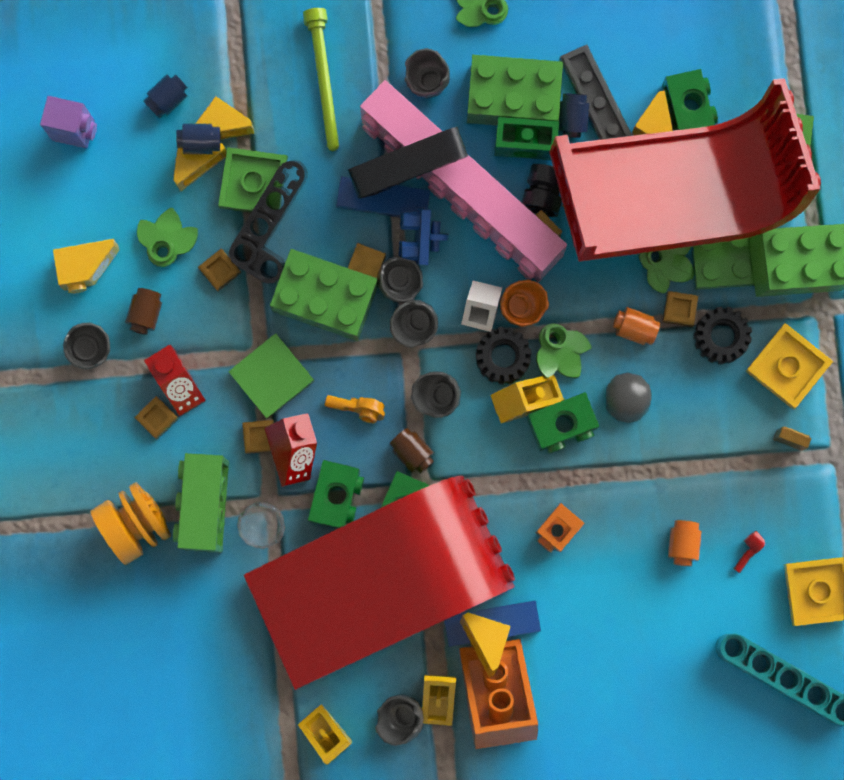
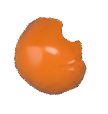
(524, 303)

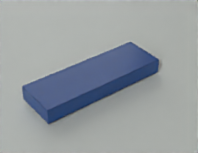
(386, 203)
(520, 616)

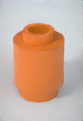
(636, 326)
(684, 542)

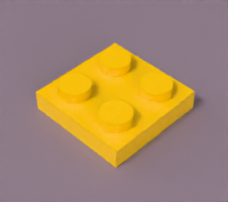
(789, 366)
(815, 591)

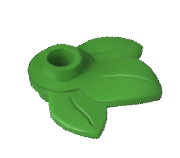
(476, 12)
(168, 234)
(669, 267)
(561, 356)

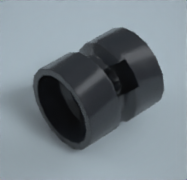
(543, 191)

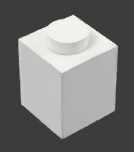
(481, 306)

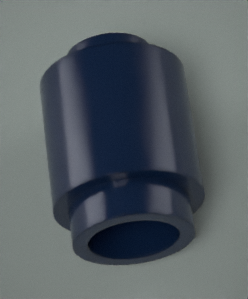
(166, 95)
(573, 114)
(198, 139)

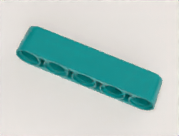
(771, 677)

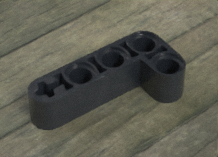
(407, 163)
(273, 217)

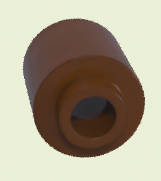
(144, 311)
(412, 451)

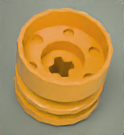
(130, 523)

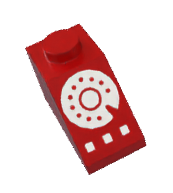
(174, 380)
(292, 448)

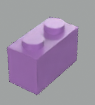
(68, 122)

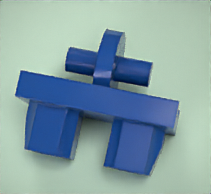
(419, 248)

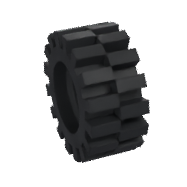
(735, 322)
(500, 337)

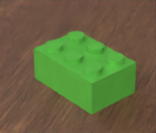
(513, 89)
(798, 260)
(324, 295)
(201, 503)

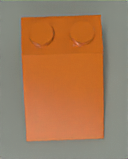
(502, 704)

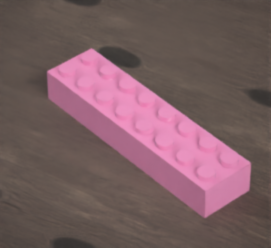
(467, 187)

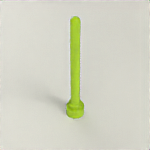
(315, 21)

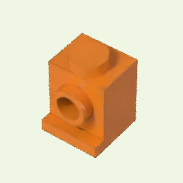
(567, 520)

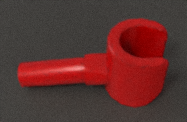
(755, 543)

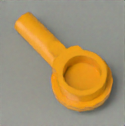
(369, 409)

